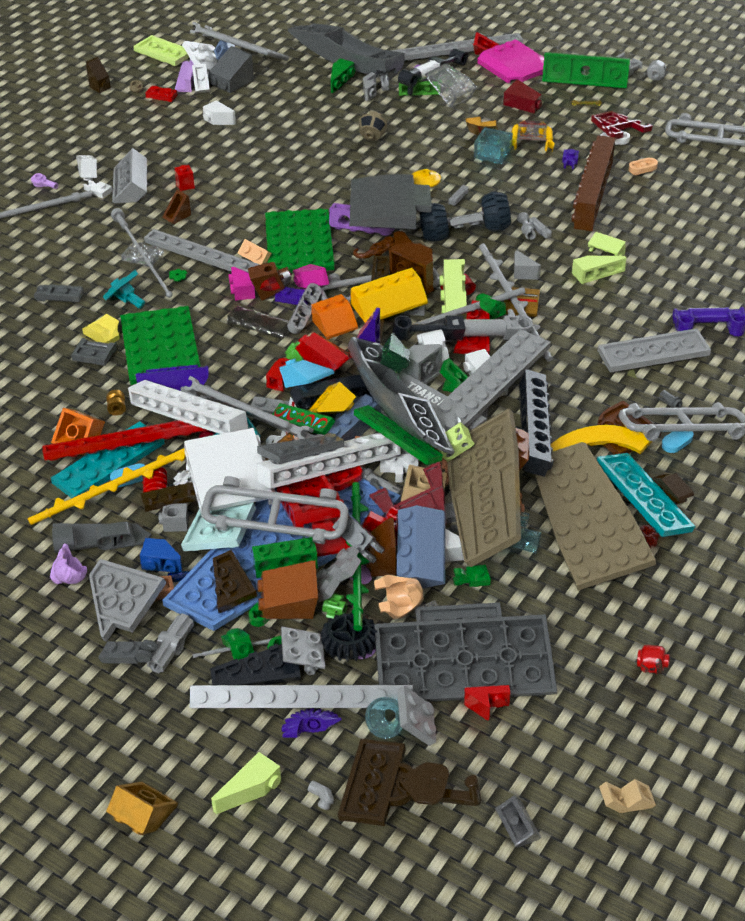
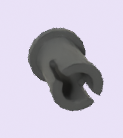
(670, 400)

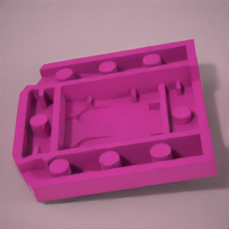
(512, 61)

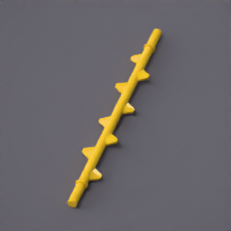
(128, 475)

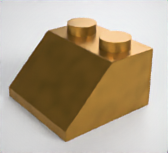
(140, 807)

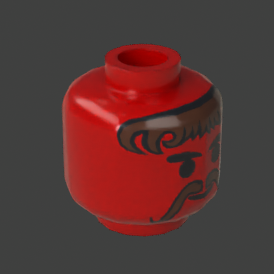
(652, 659)

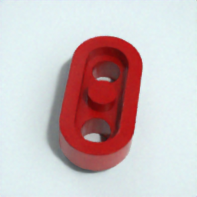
(345, 478)

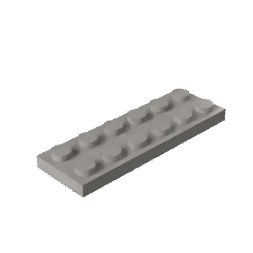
(653, 350)

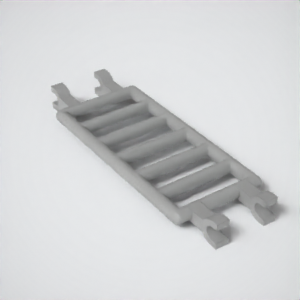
(211, 394)

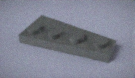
(301, 448)

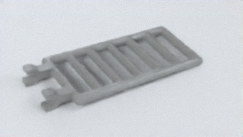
(210, 33)

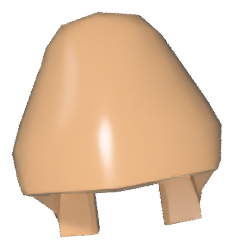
(402, 595)

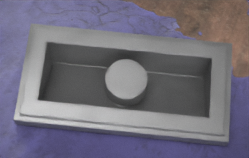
(517, 822)

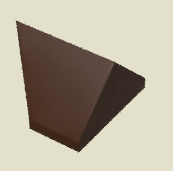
(178, 208)

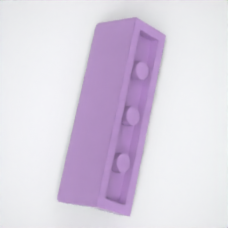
(185, 79)

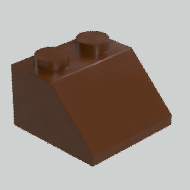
(385, 562)

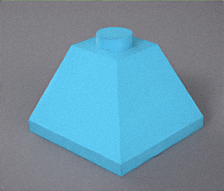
(302, 372)

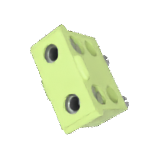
(459, 438)

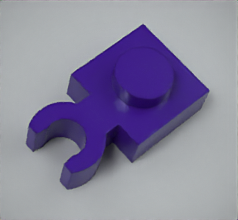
(570, 158)

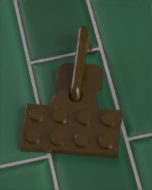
(383, 781)

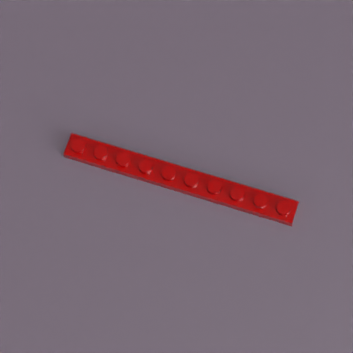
(122, 438)

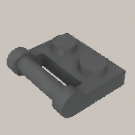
(93, 352)

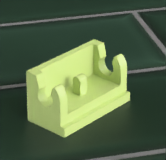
(607, 244)

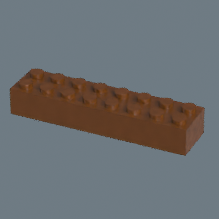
(593, 183)

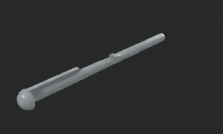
(462, 310)

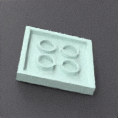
(204, 535)

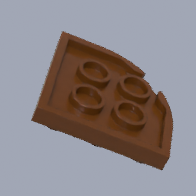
(611, 417)

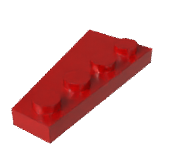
(474, 343)

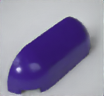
(175, 376)

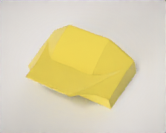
(103, 330)

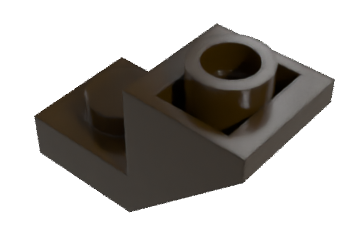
(674, 487)

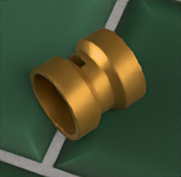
(116, 402)

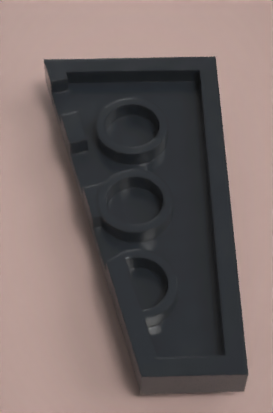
(256, 669)

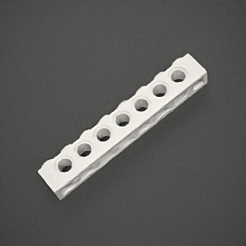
(187, 407)
(353, 454)

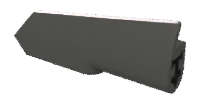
(98, 535)

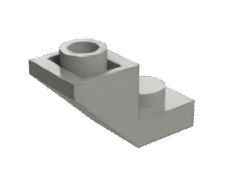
(369, 86)

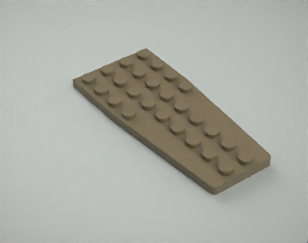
(487, 490)
(591, 519)

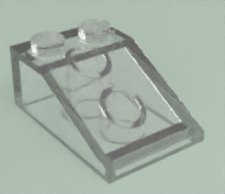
(451, 84)

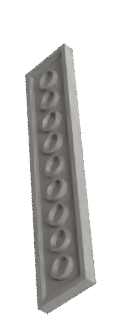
(491, 379)

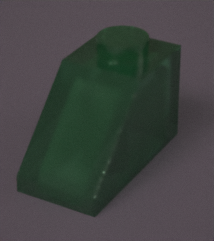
(395, 354)

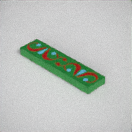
(301, 417)

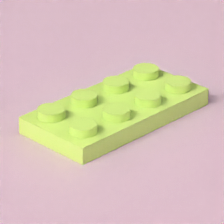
(162, 50)

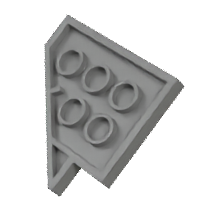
(122, 596)

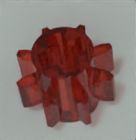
(649, 535)

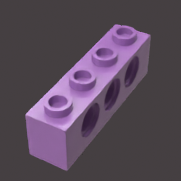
(338, 221)

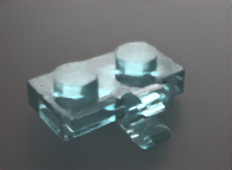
(529, 538)

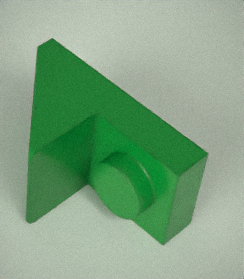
(453, 375)

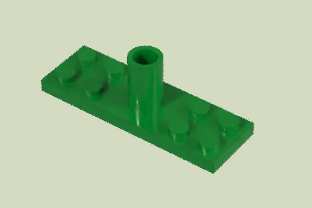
(569, 70)

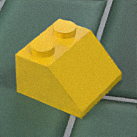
(334, 400)

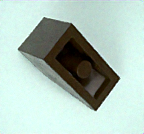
(97, 75)

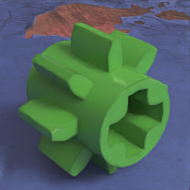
(334, 605)

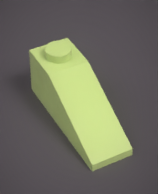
(597, 267)
(251, 782)

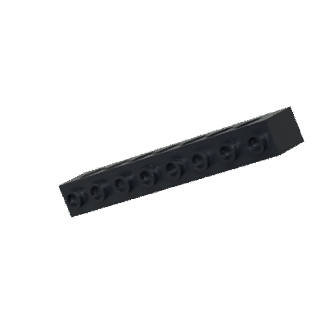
(535, 421)

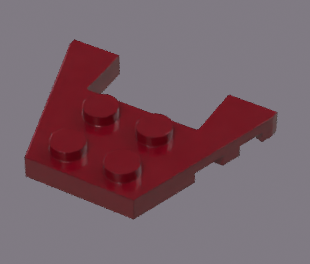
(613, 123)
(429, 498)

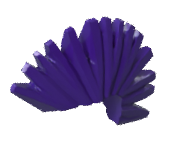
(308, 721)

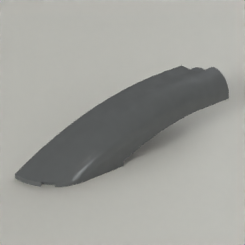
(336, 43)
(395, 398)

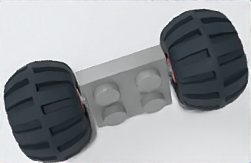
(494, 212)

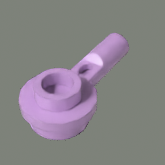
(40, 180)

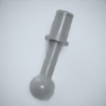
(527, 228)

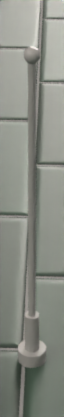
(118, 216)

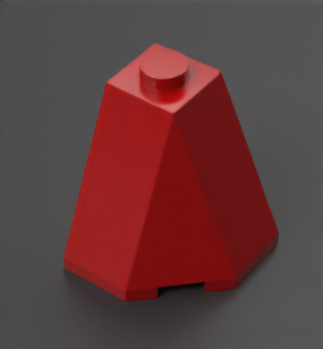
(322, 352)

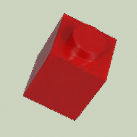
(184, 177)

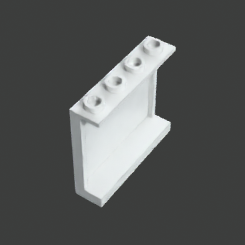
(222, 456)

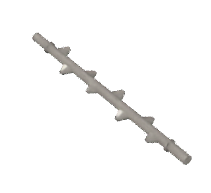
(519, 305)

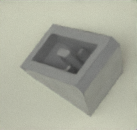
(525, 267)

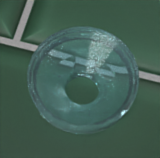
(376, 718)

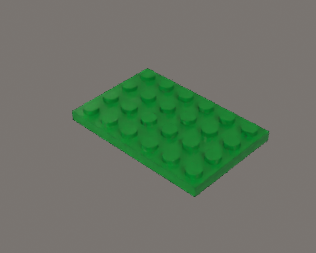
(299, 239)
(158, 340)

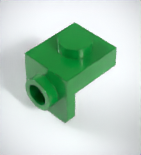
(238, 642)

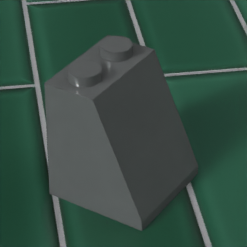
(232, 70)

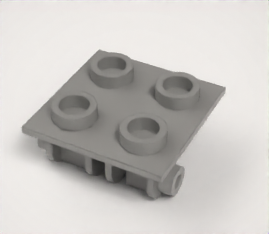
(303, 649)

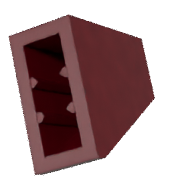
(522, 97)

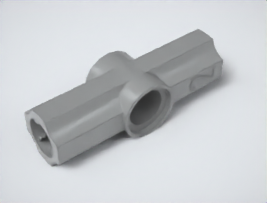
(170, 643)

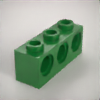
(283, 554)

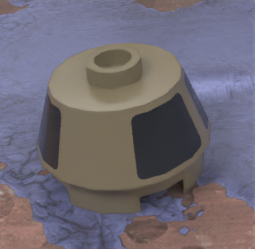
(372, 126)

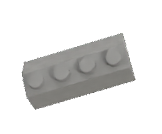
(130, 178)

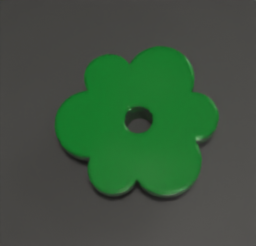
(177, 275)

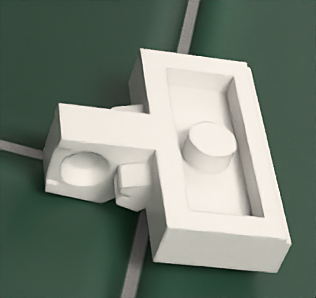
(398, 465)

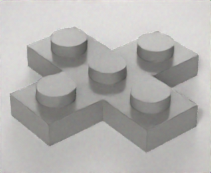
(342, 569)

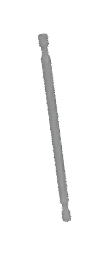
(227, 649)

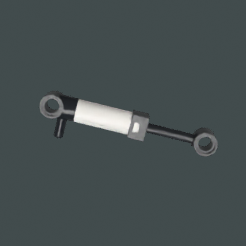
(414, 75)

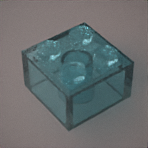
(493, 145)

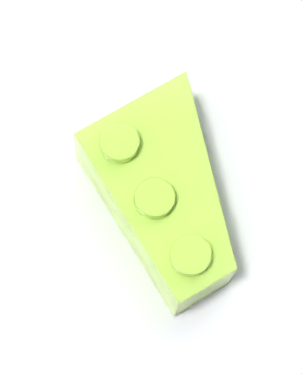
(453, 285)

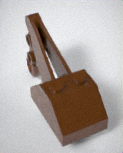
(404, 255)

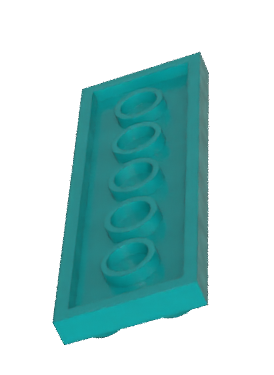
(97, 467)
(645, 495)

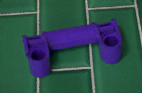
(732, 317)

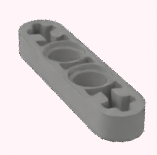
(306, 309)

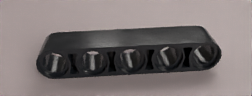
(306, 395)

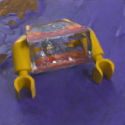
(533, 131)

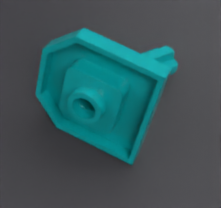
(124, 291)

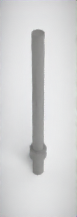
(74, 197)

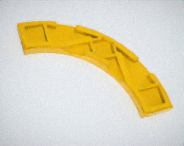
(604, 434)

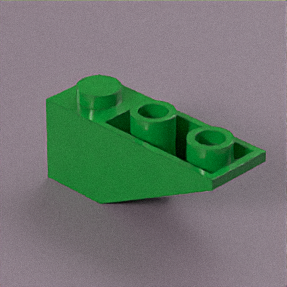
(341, 72)

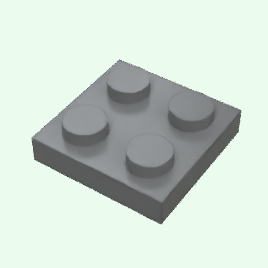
(416, 715)

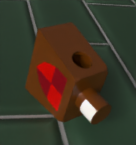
(268, 279)

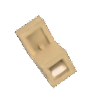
(629, 798)

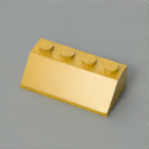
(390, 294)

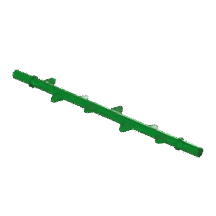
(358, 587)

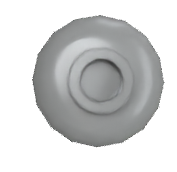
(656, 70)

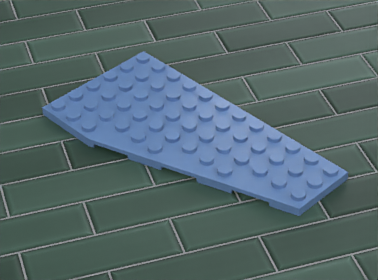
(196, 591)

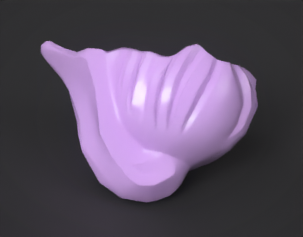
(67, 568)

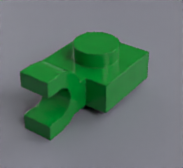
(473, 575)

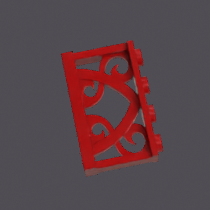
(308, 513)

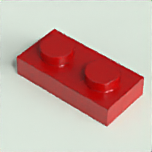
(159, 93)

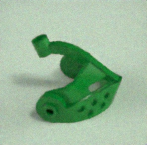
(491, 306)

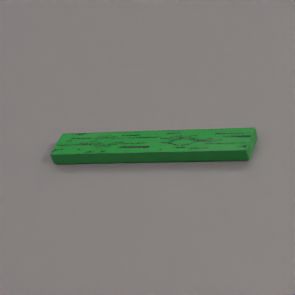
(397, 435)

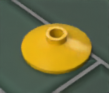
(426, 177)

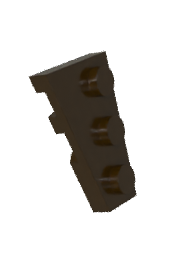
(231, 582)

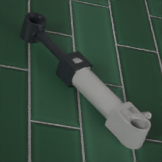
(456, 326)

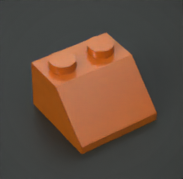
(334, 316)
(76, 425)

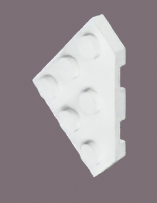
(201, 54)

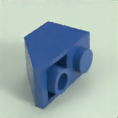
(159, 556)

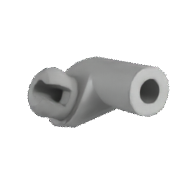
(324, 794)

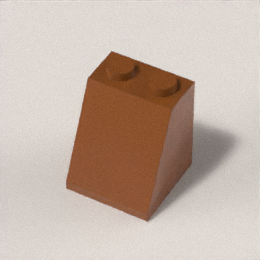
(288, 592)

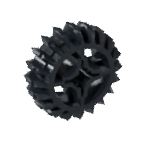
(344, 642)

